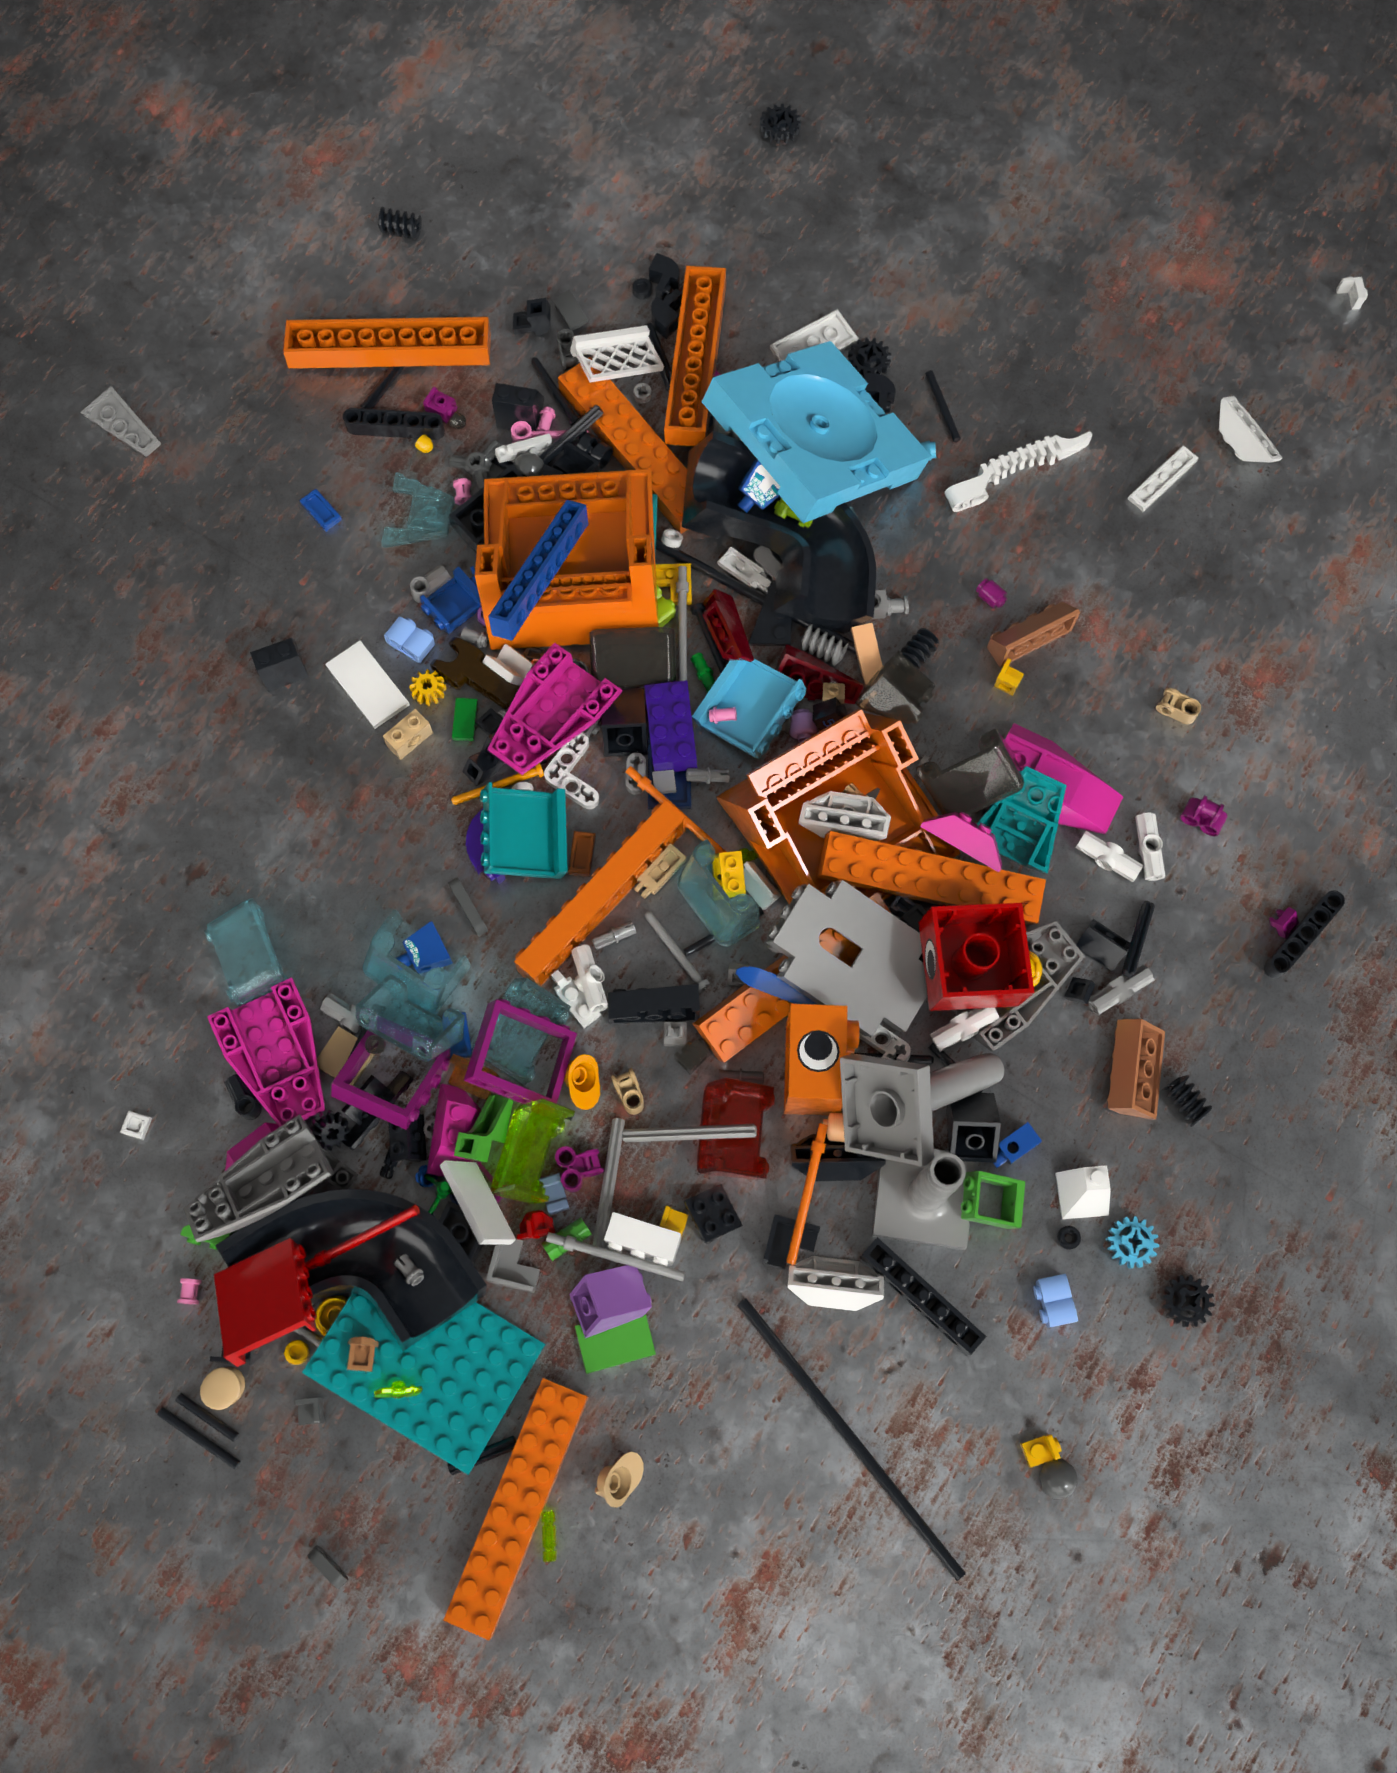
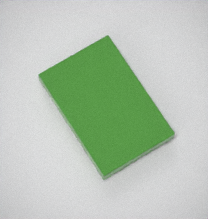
(616, 1345)

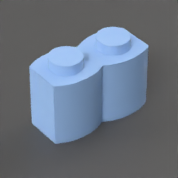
(409, 639)
(1055, 1300)

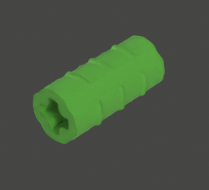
(576, 1229)

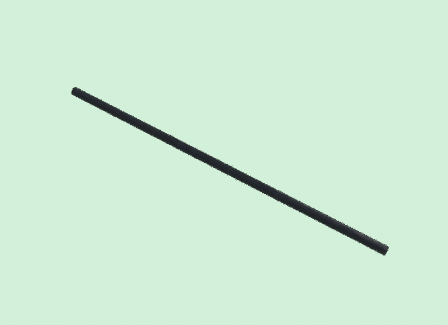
(724, 579)

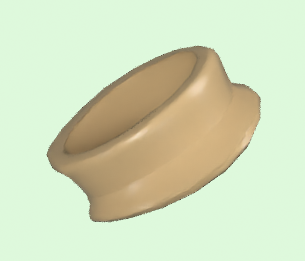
(222, 1387)

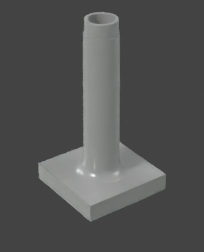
(893, 1101)
(923, 1202)

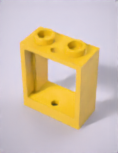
(730, 868)

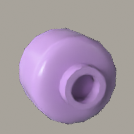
(802, 725)

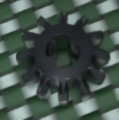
(336, 1123)

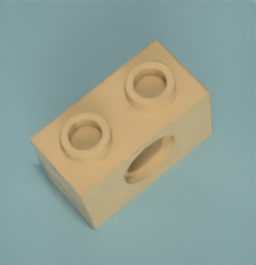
(407, 734)

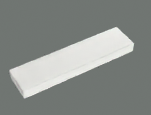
(1163, 478)

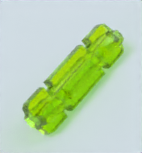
(549, 1536)

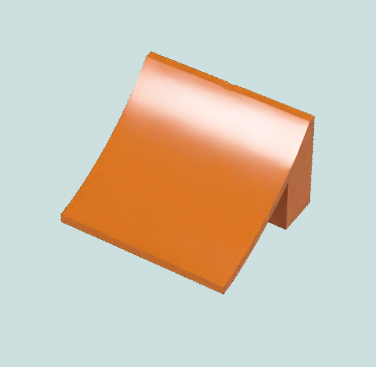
(606, 576)
(855, 750)

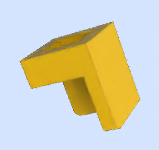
(1008, 678)
(674, 1220)

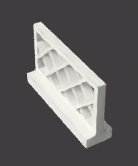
(613, 342)

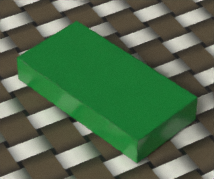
(465, 719)

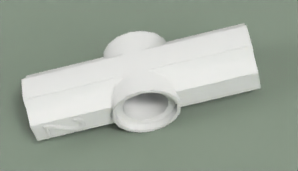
(1109, 856)
(1151, 859)
(589, 978)
(963, 1027)

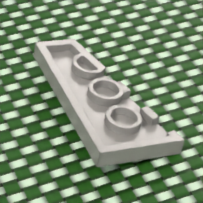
(119, 419)

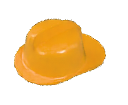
(583, 1081)

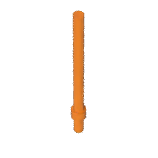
(645, 784)
(817, 1148)

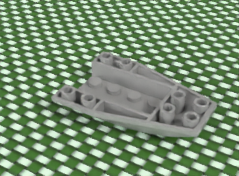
(1058, 960)
(260, 1182)

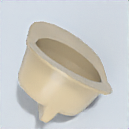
(619, 1480)

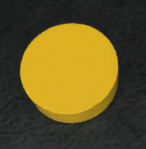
(297, 1352)

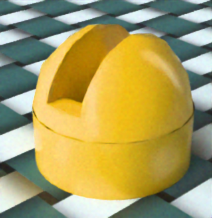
(424, 444)

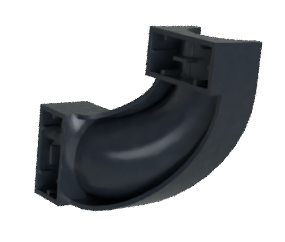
(825, 568)
(369, 1269)

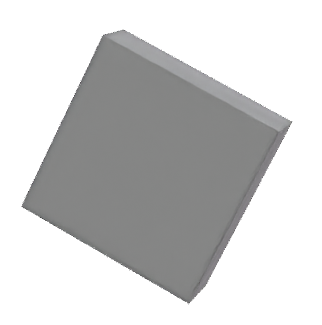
(664, 781)

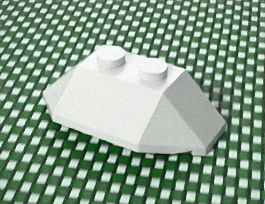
(1244, 433)
(846, 815)
(835, 1283)

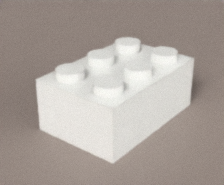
(642, 1239)

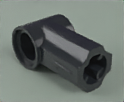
(242, 1096)

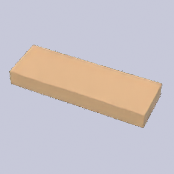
(866, 650)

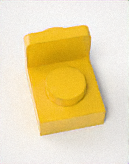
(1041, 1450)

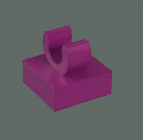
(1286, 923)

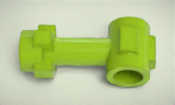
(783, 510)

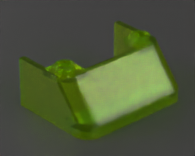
(526, 1151)

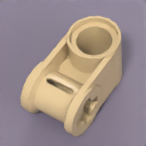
(1177, 706)
(627, 1088)

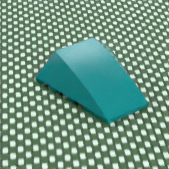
(1028, 821)

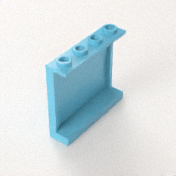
(761, 702)

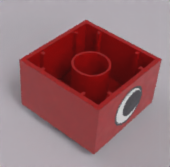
(976, 956)

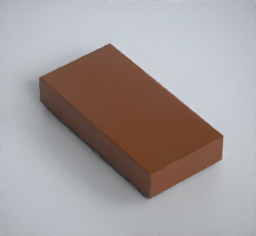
(581, 853)

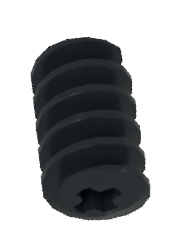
(399, 224)
(920, 647)
(1188, 1099)

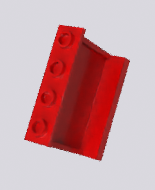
(263, 1299)

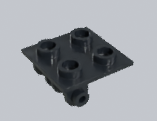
(712, 1213)

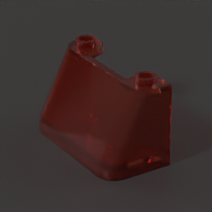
(734, 1103)

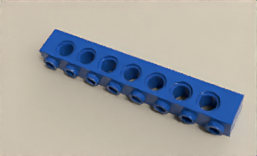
(538, 570)

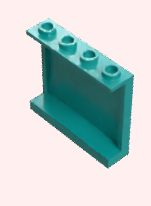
(524, 832)

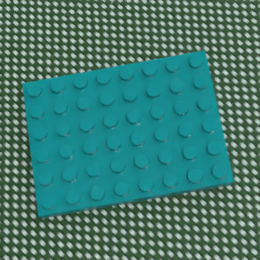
(464, 1366)

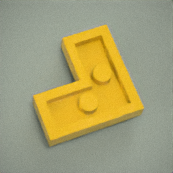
(668, 577)

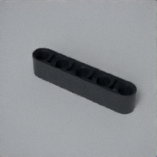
(384, 419)
(1311, 927)

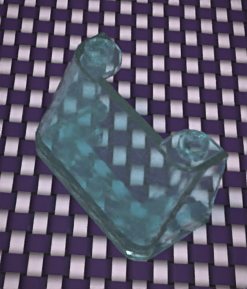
(723, 917)
(245, 952)
(515, 1043)

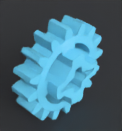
(1132, 1252)

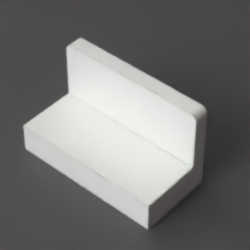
(509, 665)
(759, 886)

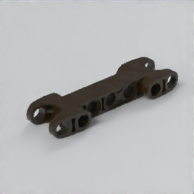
(470, 670)

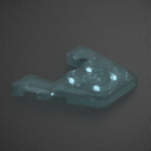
(427, 514)

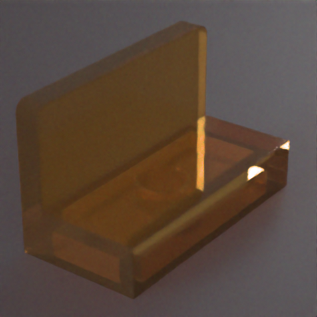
(458, 1075)

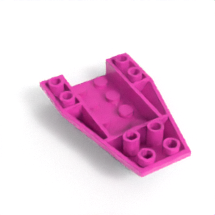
(550, 710)
(1087, 798)
(273, 1052)

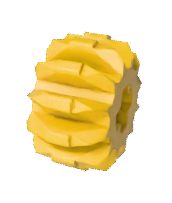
(427, 695)

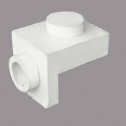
(1355, 289)

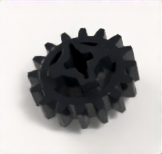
(780, 123)
(861, 352)
(1180, 1297)

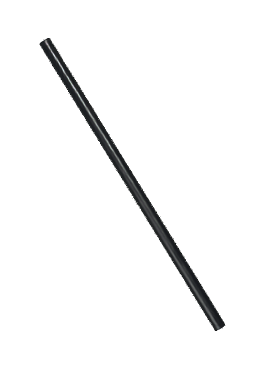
(852, 1440)

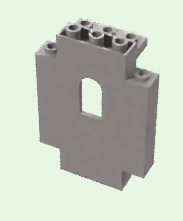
(886, 975)

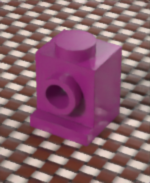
(440, 403)

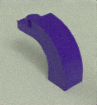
(475, 848)

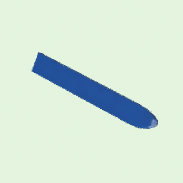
(770, 984)

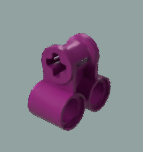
(1204, 814)
(579, 1166)

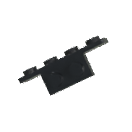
(366, 1121)

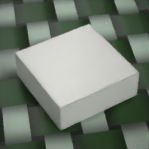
(135, 1125)

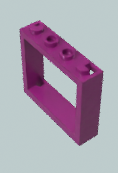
(505, 1088)
(376, 1106)

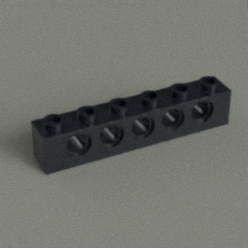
(923, 1297)

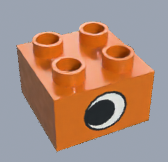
(812, 1057)

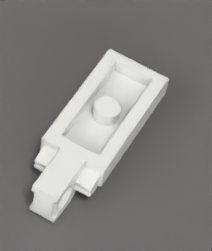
(533, 445)
(744, 570)
(570, 994)

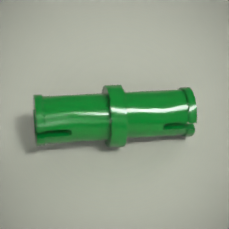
(704, 672)

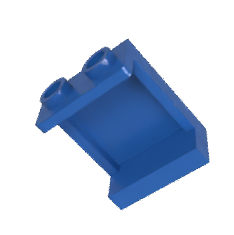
(452, 602)

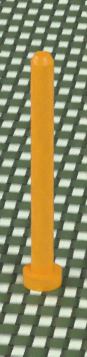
(537, 770)

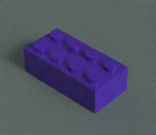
(670, 726)

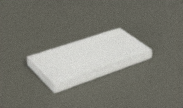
(828, 328)
(367, 684)
(477, 1202)

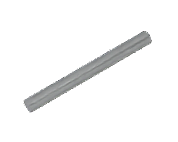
(689, 1133)
(609, 1181)

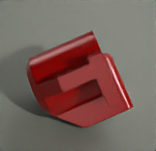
(535, 1225)

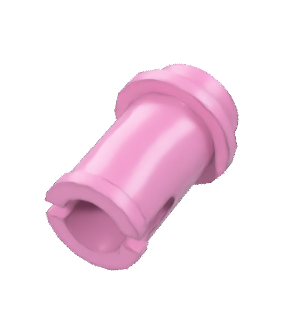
(547, 415)
(723, 714)

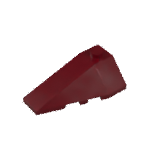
(814, 673)

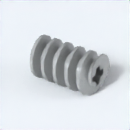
(823, 646)

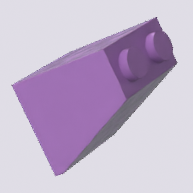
(610, 1299)

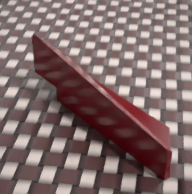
(726, 627)

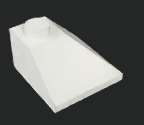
(1083, 1192)

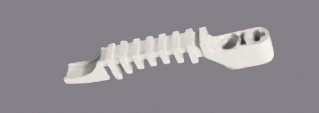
(973, 491)

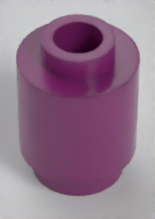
(991, 593)

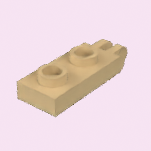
(660, 871)

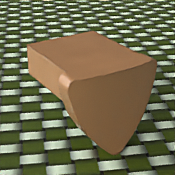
(361, 1354)

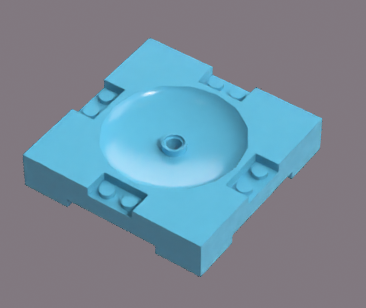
(816, 429)

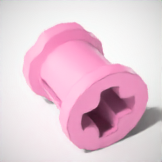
(462, 491)
(189, 1291)

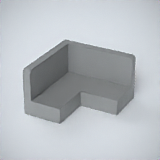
(507, 1272)

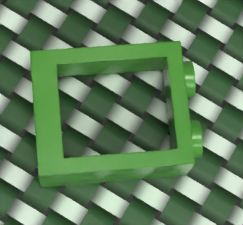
(1012, 1194)

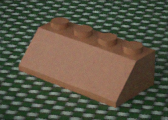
(1033, 632)
(1136, 1068)

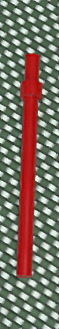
(324, 1257)

